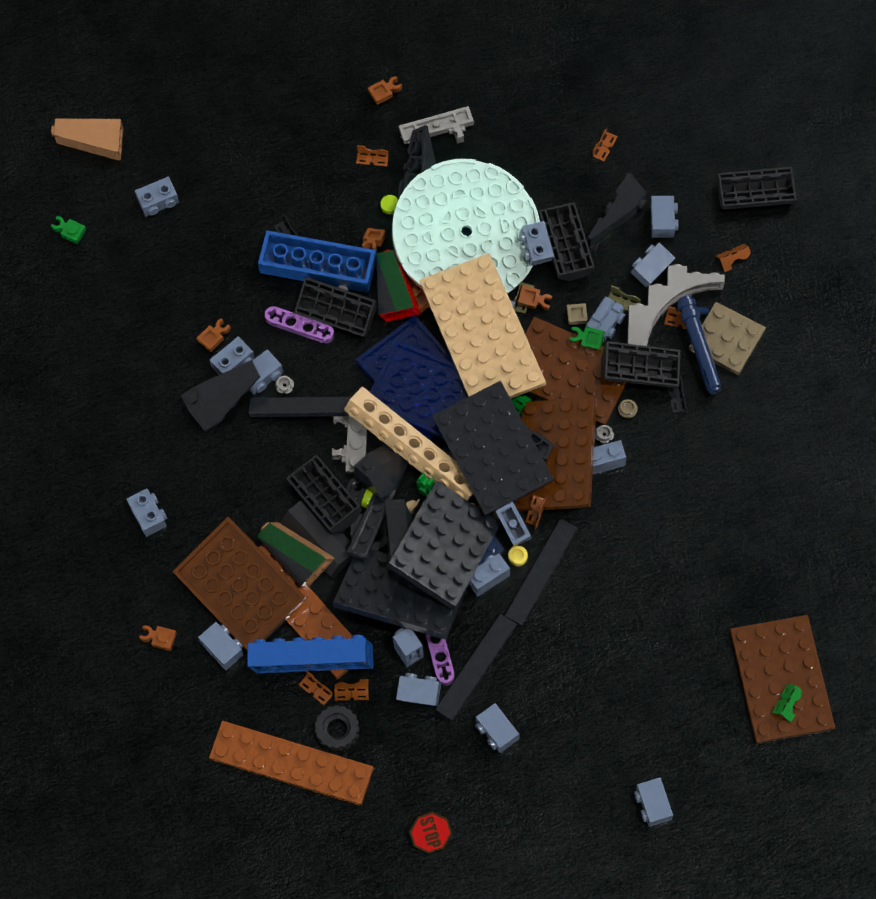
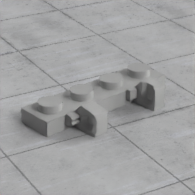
(451, 122)
(356, 443)

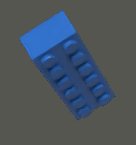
(317, 259)
(310, 654)

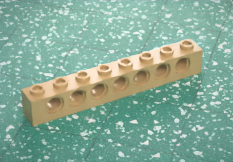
(407, 442)

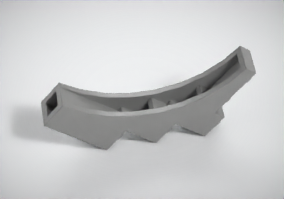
(679, 284)

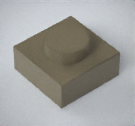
(577, 314)

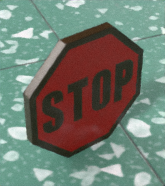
(430, 832)

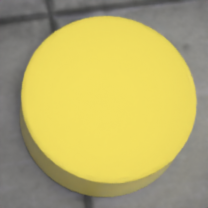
(517, 556)

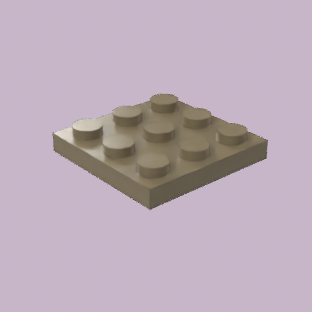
(730, 337)

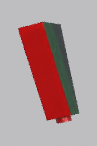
(395, 291)

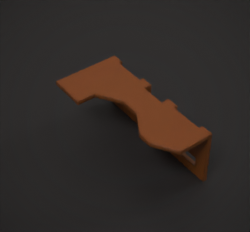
(606, 144)
(361, 149)
(728, 260)
(671, 310)
(536, 511)
(363, 684)
(314, 688)

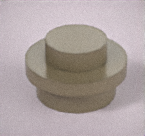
(627, 408)

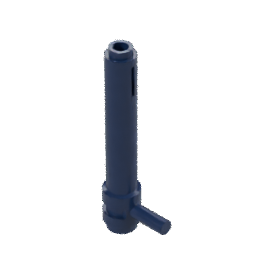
(690, 316)

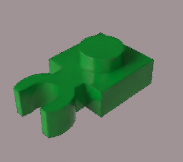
(71, 230)
(590, 337)
(424, 484)

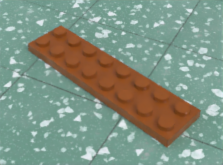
(312, 616)
(291, 763)

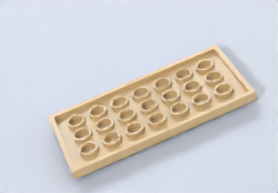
(482, 328)

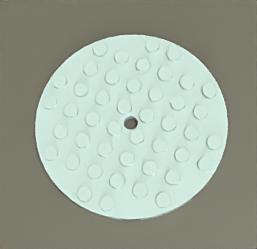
(460, 196)

